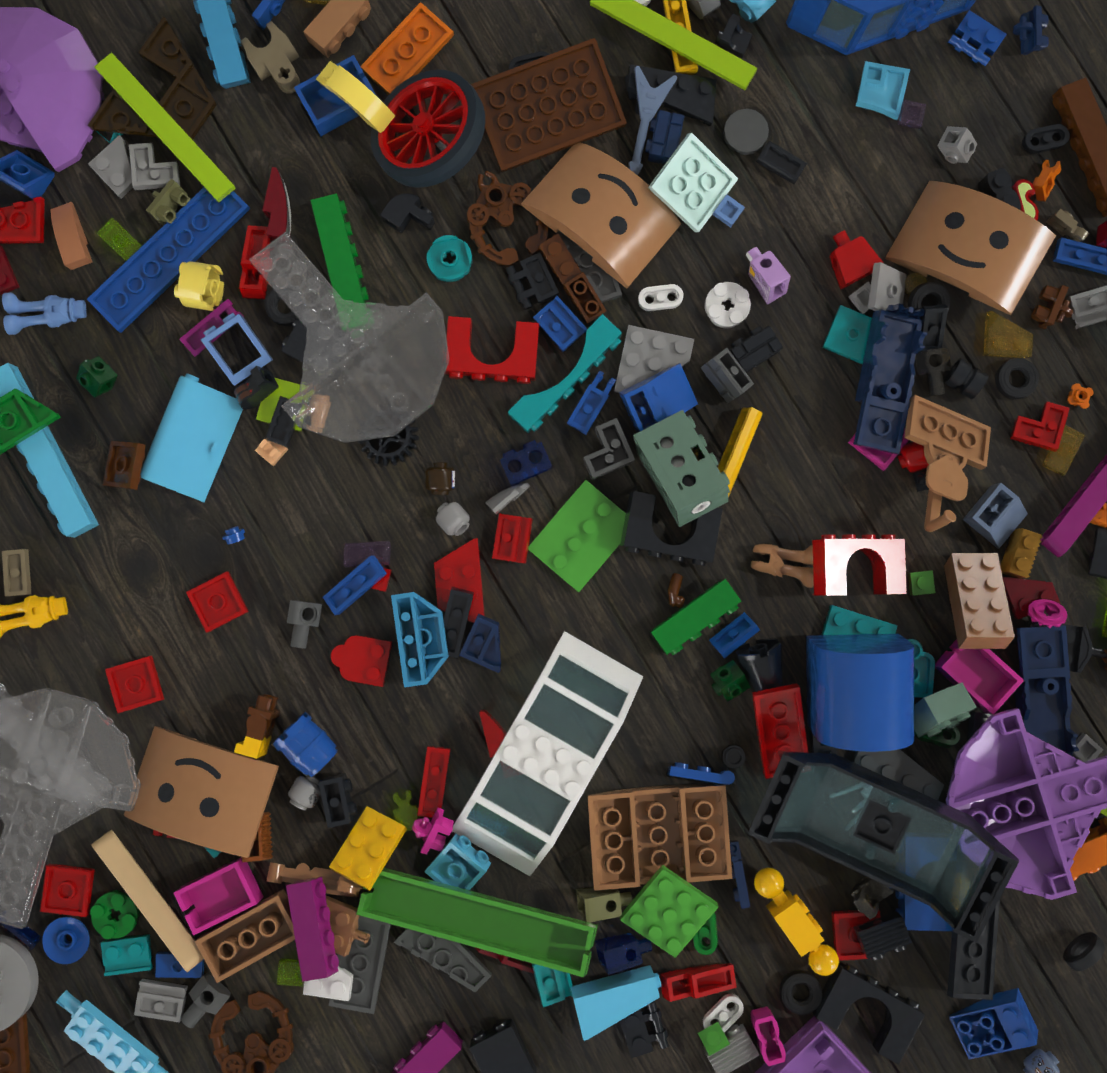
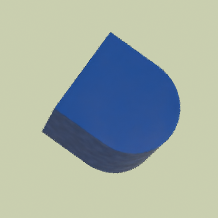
(861, 691)

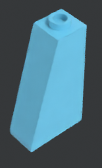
(613, 998)

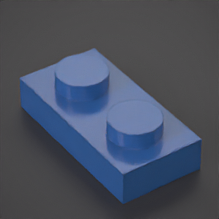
(734, 635)

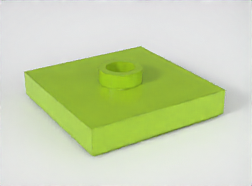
(268, 405)

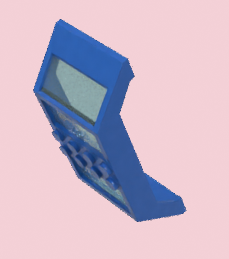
(864, 23)

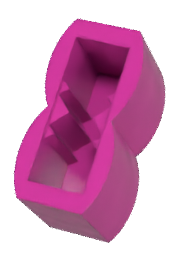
(768, 1036)

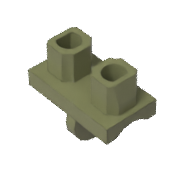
(167, 202)

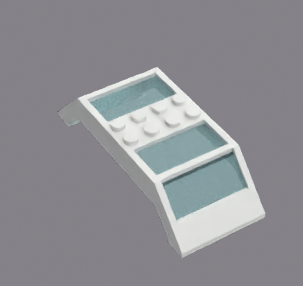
(549, 754)

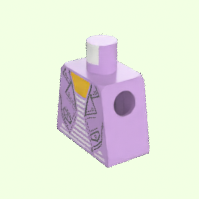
(768, 275)

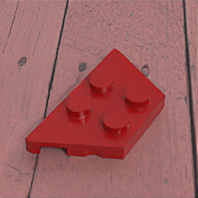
(462, 571)

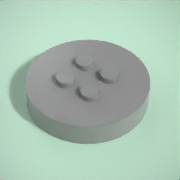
(17, 981)

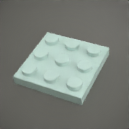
(693, 182)

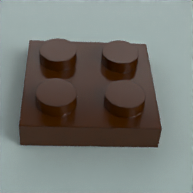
(124, 465)

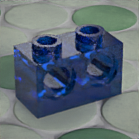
(528, 468)

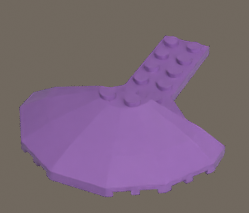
(46, 85)
(1029, 800)

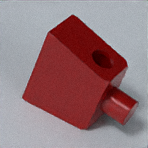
(852, 259)

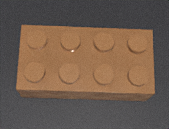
(978, 601)
(247, 936)

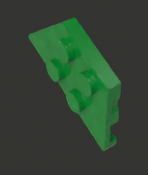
(21, 418)

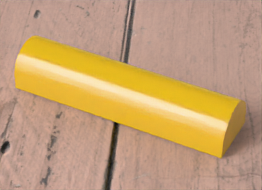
(677, 12)
(739, 443)

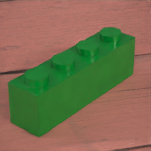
(696, 616)

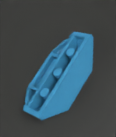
(419, 638)

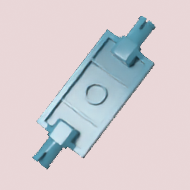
(107, 1039)

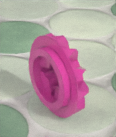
(1056, 613)

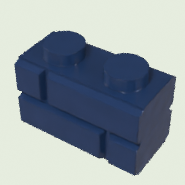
(666, 136)

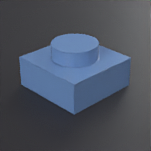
(728, 211)

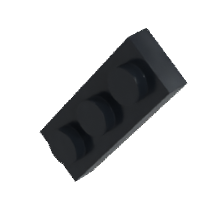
(456, 618)

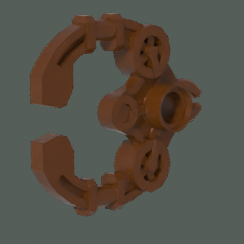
(503, 213)
(255, 1046)

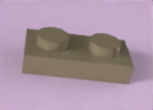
(16, 572)

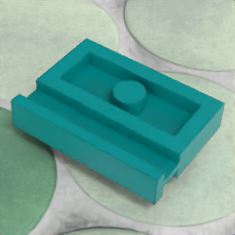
(127, 955)
(552, 984)

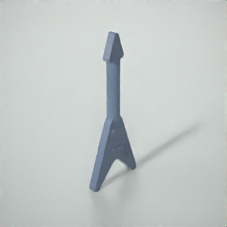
(648, 102)

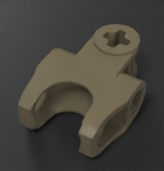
(274, 59)

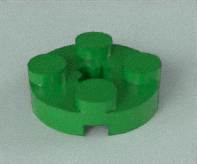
(109, 926)

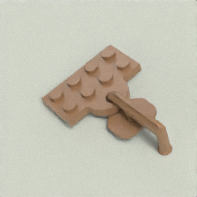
(949, 445)

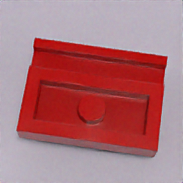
(512, 538)

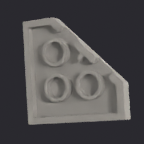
(649, 353)

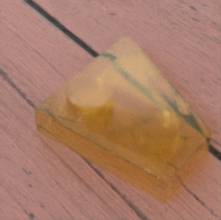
(1006, 338)

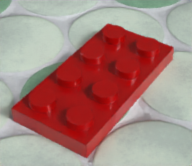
(779, 724)

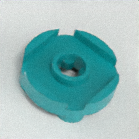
(444, 270)

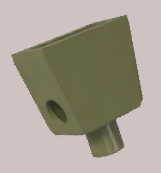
(601, 904)

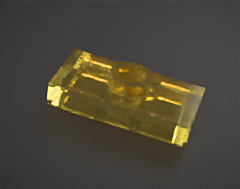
(1063, 457)

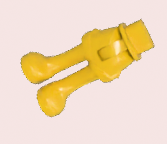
(37, 612)

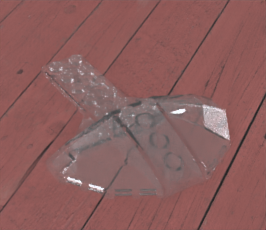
(363, 363)
(55, 769)

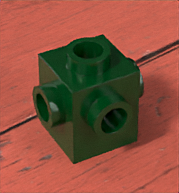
(96, 376)
(729, 681)

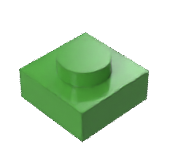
(921, 582)
(713, 1038)

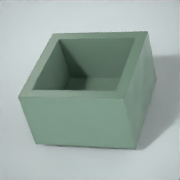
(942, 710)

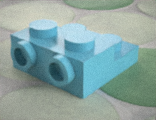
(459, 864)

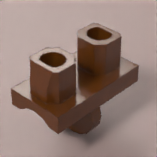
(1056, 309)

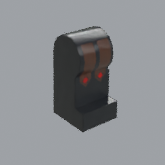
(255, 388)

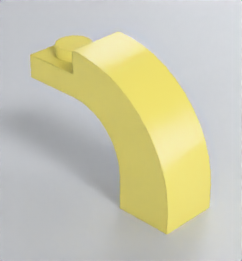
(356, 95)

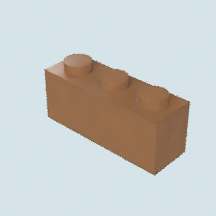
(336, 23)

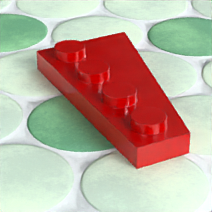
(22, 222)

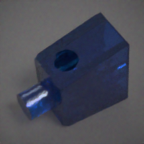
(621, 952)

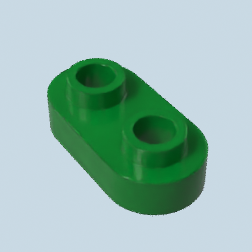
(708, 930)

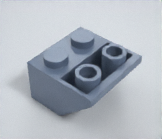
(996, 514)

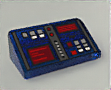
(25, 936)

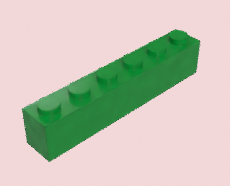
(337, 248)

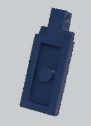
(740, 891)

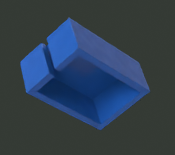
(325, 107)

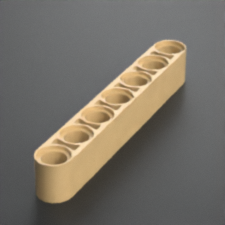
(148, 900)

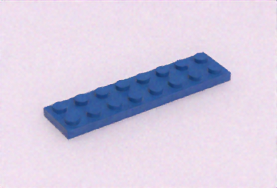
(158, 260)

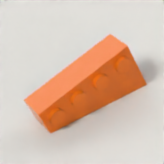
(1093, 852)

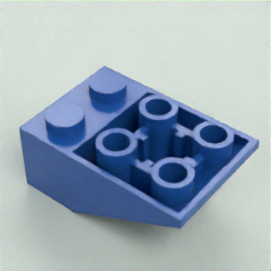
(658, 397)
(995, 1025)

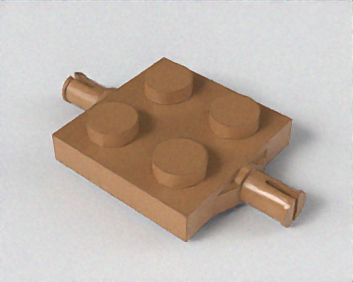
(344, 926)

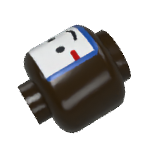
(440, 478)

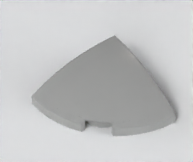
(504, 497)

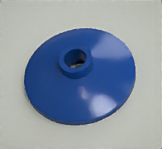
(58, 947)

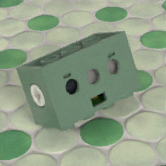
(682, 467)

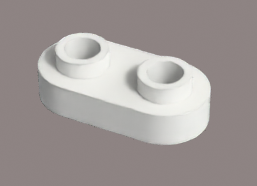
(659, 296)
(725, 1016)

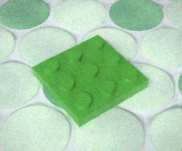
(668, 911)

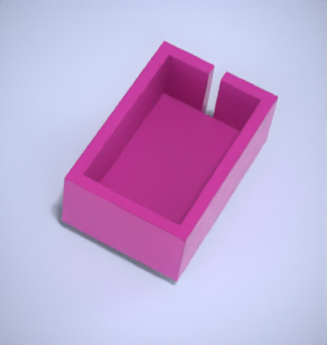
(982, 673)
(218, 895)

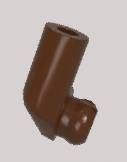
(673, 591)

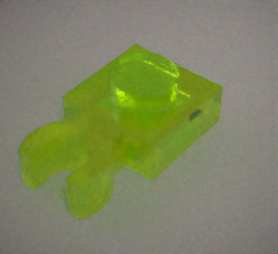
(406, 813)

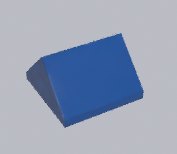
(25, 174)

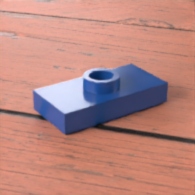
(266, 11)
(169, 967)

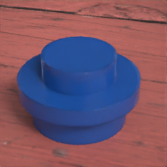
(233, 535)

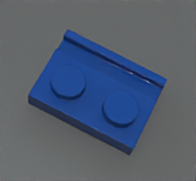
(560, 323)

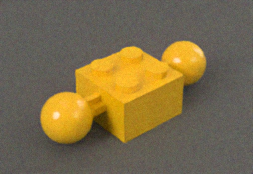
(799, 928)

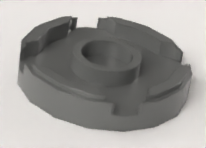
(746, 131)

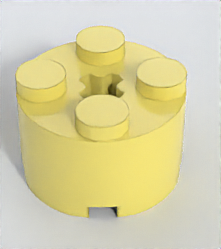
(199, 285)

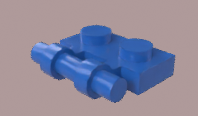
(979, 33)

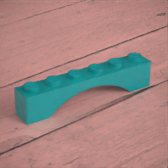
(533, 408)

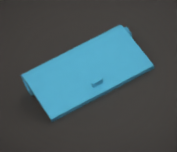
(190, 427)

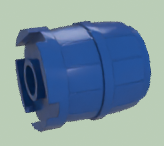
(306, 745)

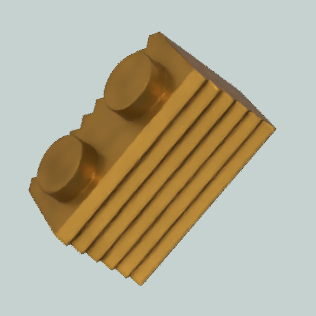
(1020, 553)

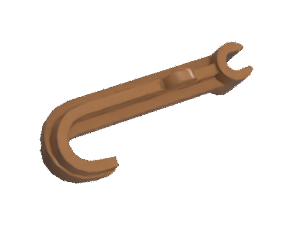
(334, 882)

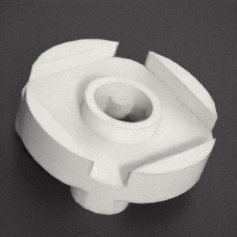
(734, 316)

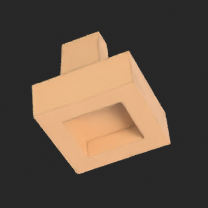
(271, 451)

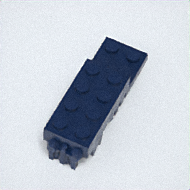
(888, 377)
(1046, 689)

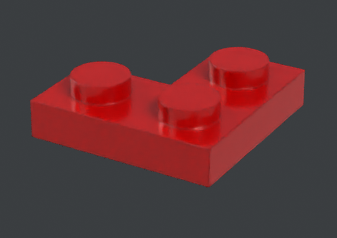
(1042, 433)

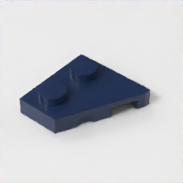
(483, 643)

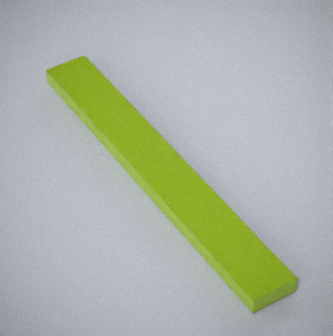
(679, 40)
(165, 127)

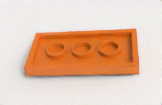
(407, 49)

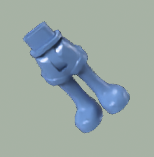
(55, 308)

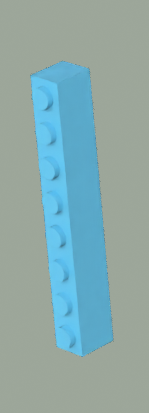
(51, 468)

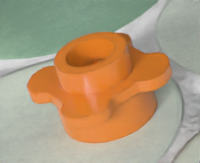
(1073, 396)

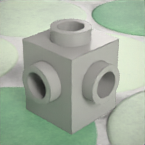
(957, 144)

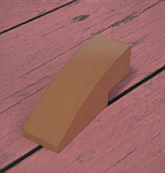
(70, 236)

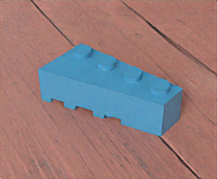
(223, 42)

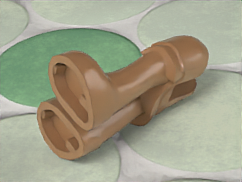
(778, 568)

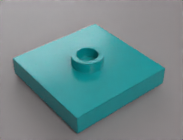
(848, 334)

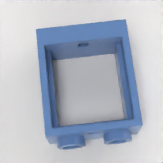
(230, 321)

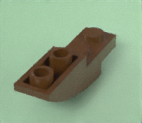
(571, 278)

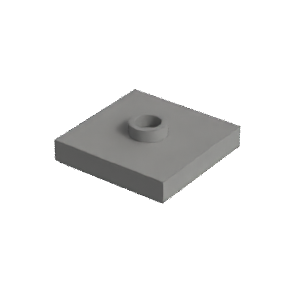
(886, 287)

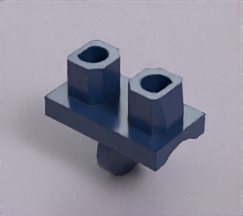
(1031, 30)

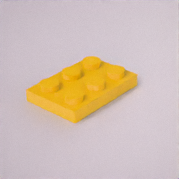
(368, 848)

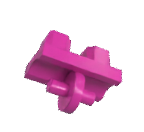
(430, 830)

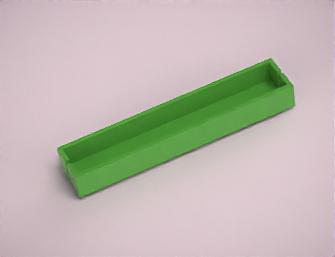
(480, 921)

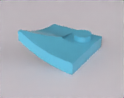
(882, 88)

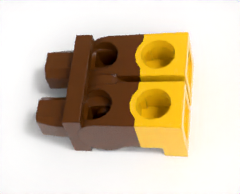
(259, 726)

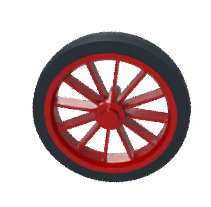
(428, 129)

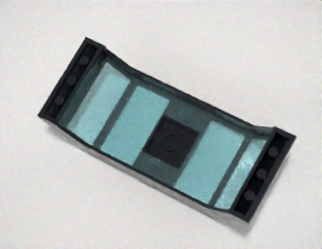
(888, 835)

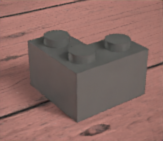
(615, 451)

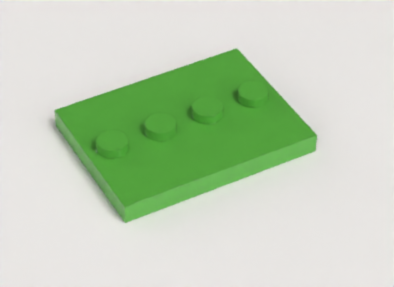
(580, 536)

